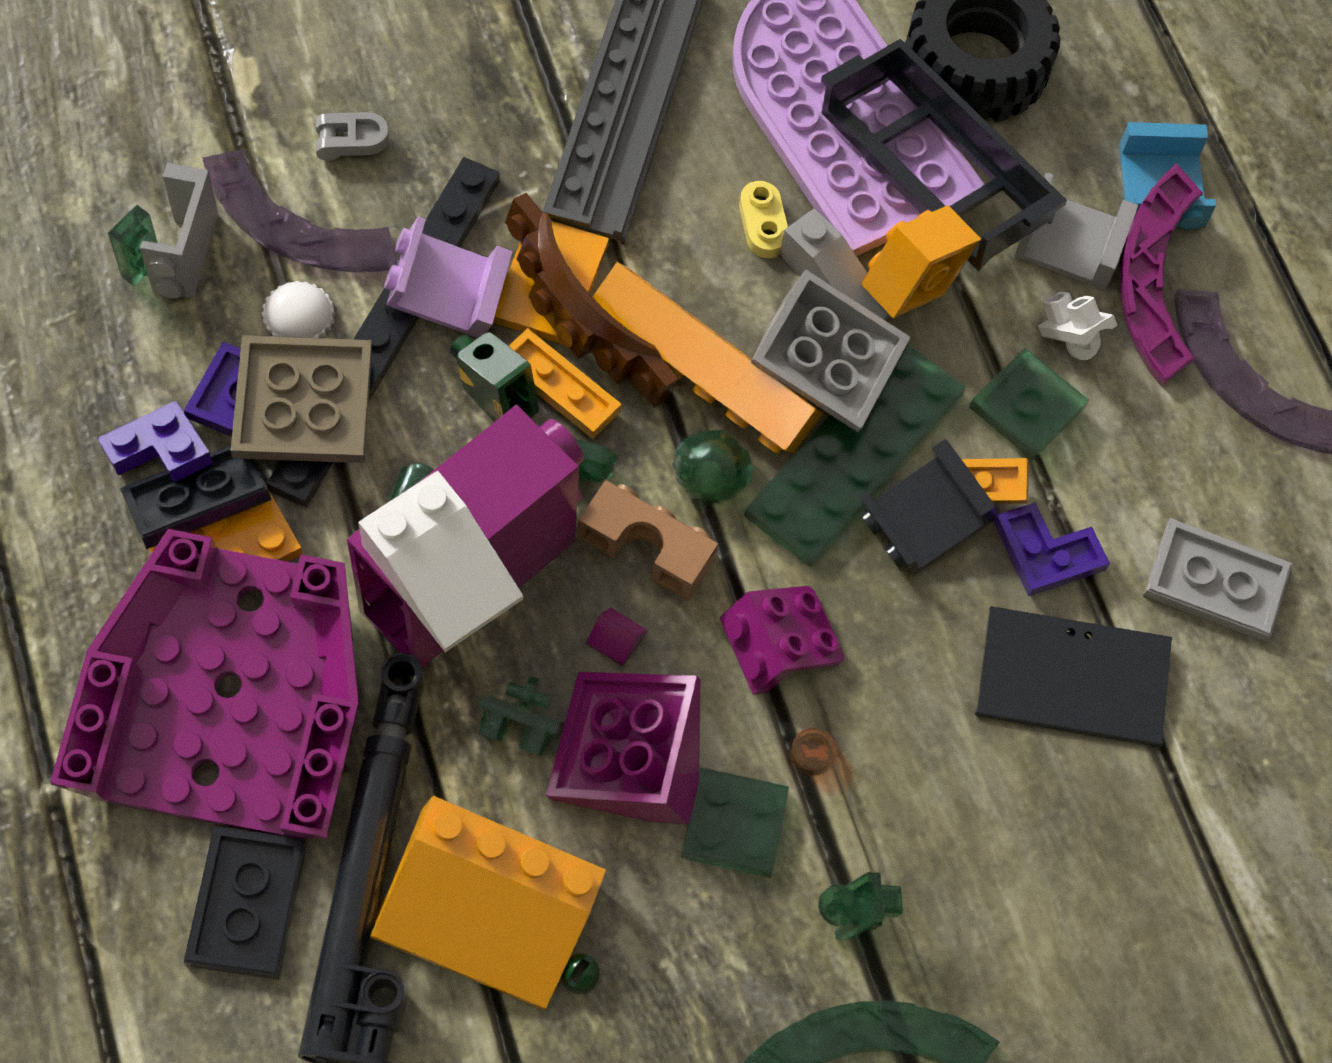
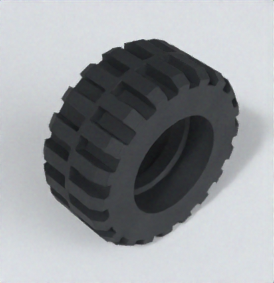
(989, 85)

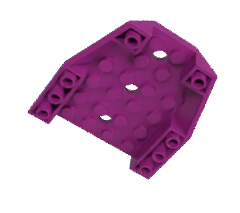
(152, 703)

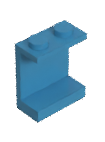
(1152, 150)

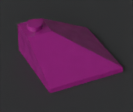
(631, 746)

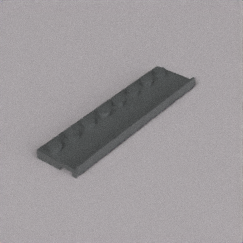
(621, 116)

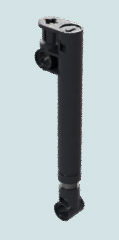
(340, 1010)

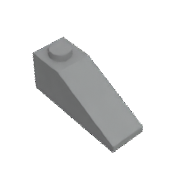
(822, 250)

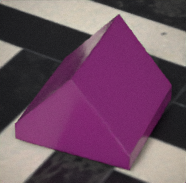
(616, 636)

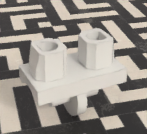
(1075, 323)

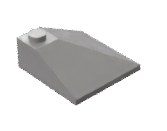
(830, 350)

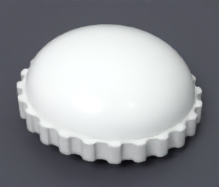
(298, 311)

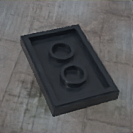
(196, 500)
(245, 903)

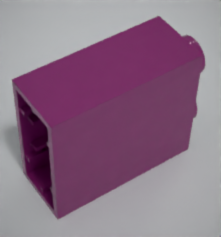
(521, 494)

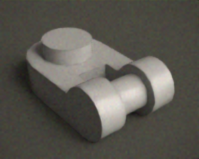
(366, 134)

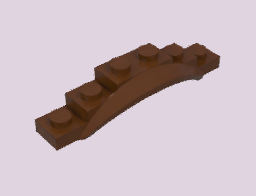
(576, 314)

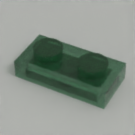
(126, 243)

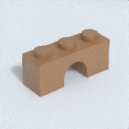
(620, 517)

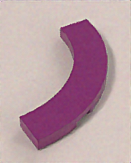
(1143, 275)

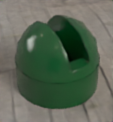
(588, 979)

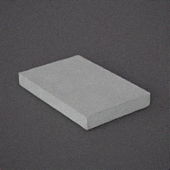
(1218, 580)

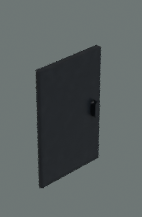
(1072, 682)

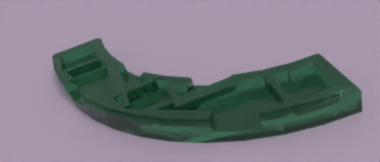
(877, 1027)

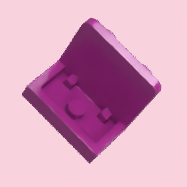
(779, 635)

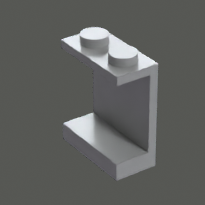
(1079, 242)
(177, 269)

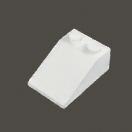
(439, 560)

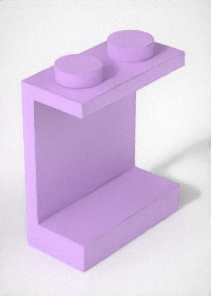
(446, 281)

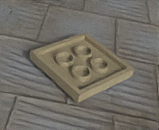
(302, 399)

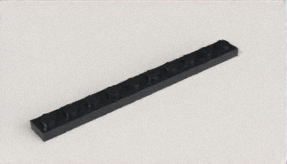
(389, 327)

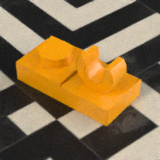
(1002, 479)

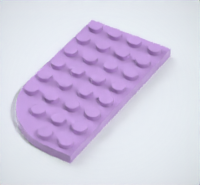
(778, 70)

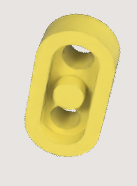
(762, 216)

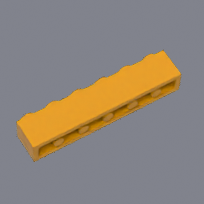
(708, 361)

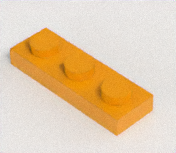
(566, 386)

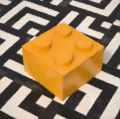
(919, 260)

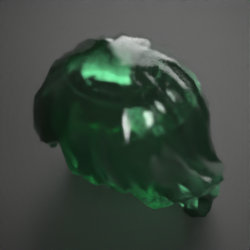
(712, 466)

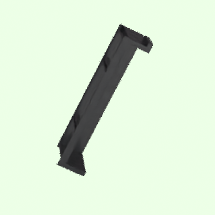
(960, 123)

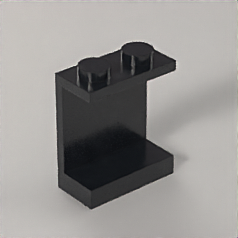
(929, 511)

